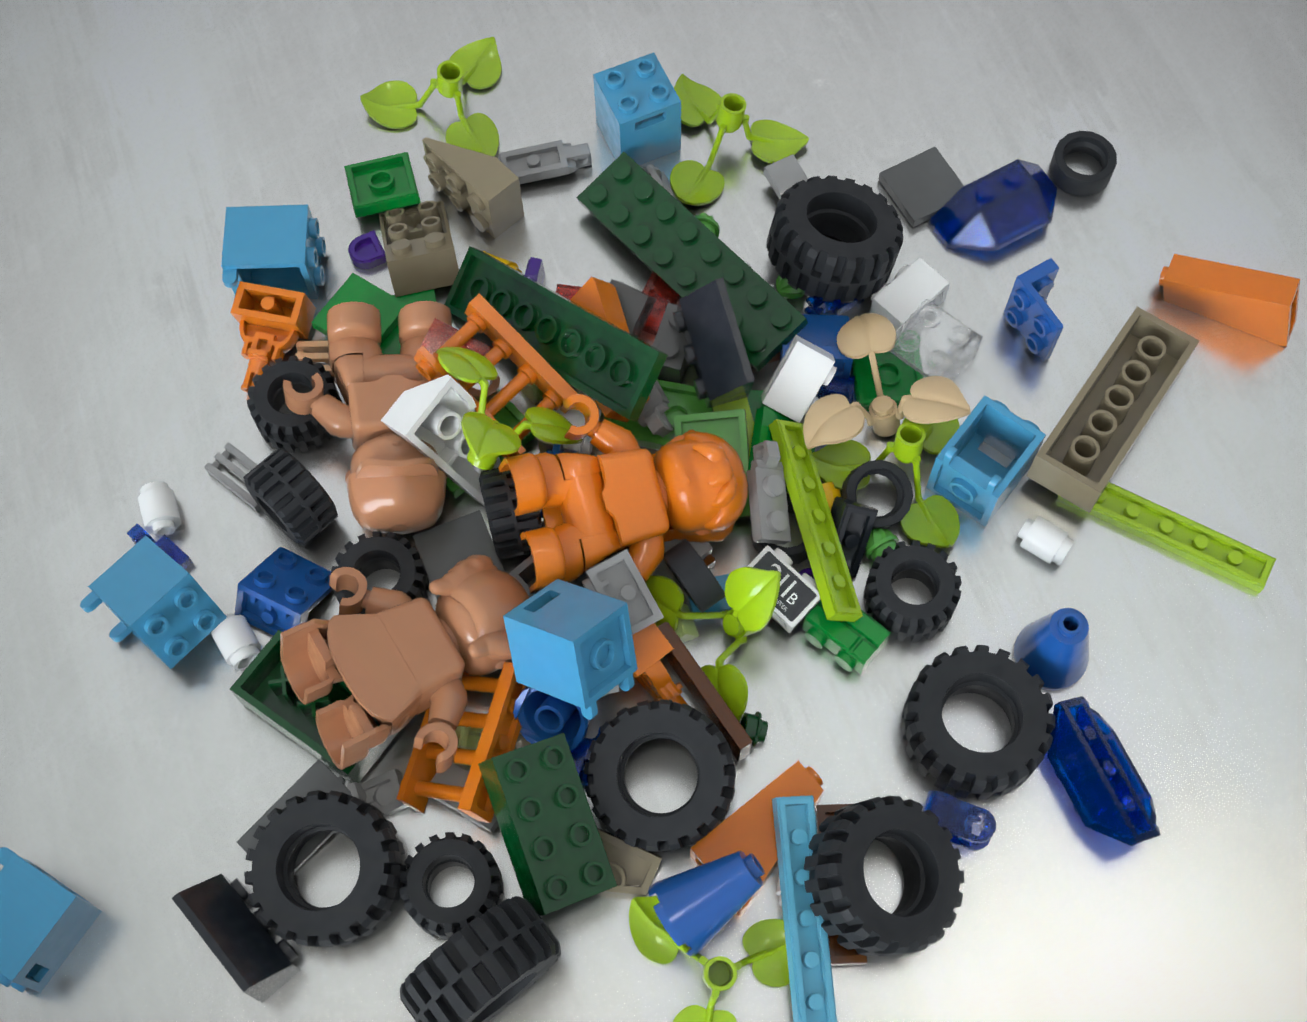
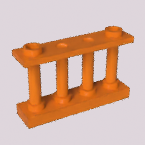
(506, 344)
(497, 737)

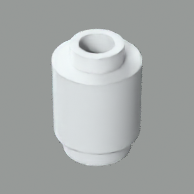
(159, 509)
(1045, 540)
(236, 641)

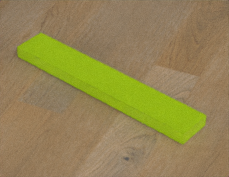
(816, 523)
(1182, 537)

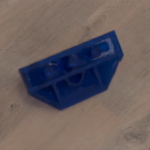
(997, 208)
(1100, 775)

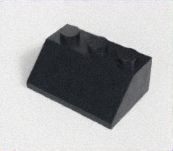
(714, 345)
(238, 936)

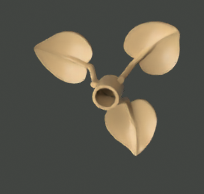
(836, 421)

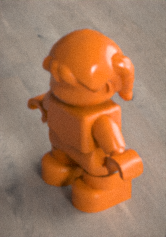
(624, 496)

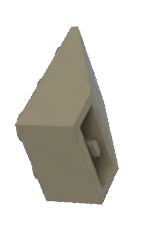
(476, 185)
(418, 248)

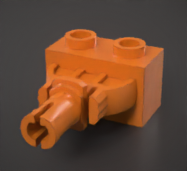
(269, 324)
(649, 648)

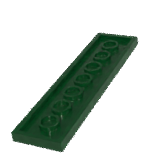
(689, 254)
(574, 341)

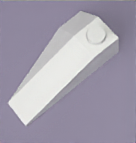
(435, 415)

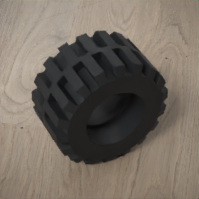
(268, 397)
(290, 496)
(500, 503)
(385, 553)
(919, 564)
(429, 863)

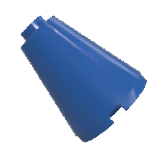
(1055, 648)
(548, 716)
(706, 898)

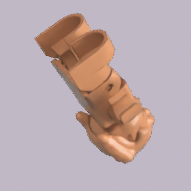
(401, 657)

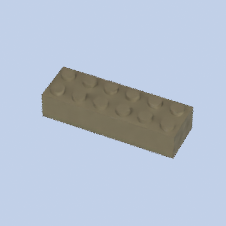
(1112, 409)

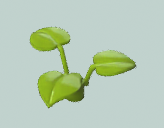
(478, 64)
(771, 139)
(486, 436)
(928, 519)
(752, 597)
(762, 942)

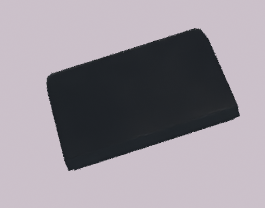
(853, 526)

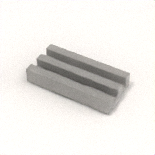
(224, 460)

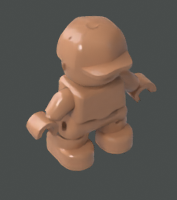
(388, 478)

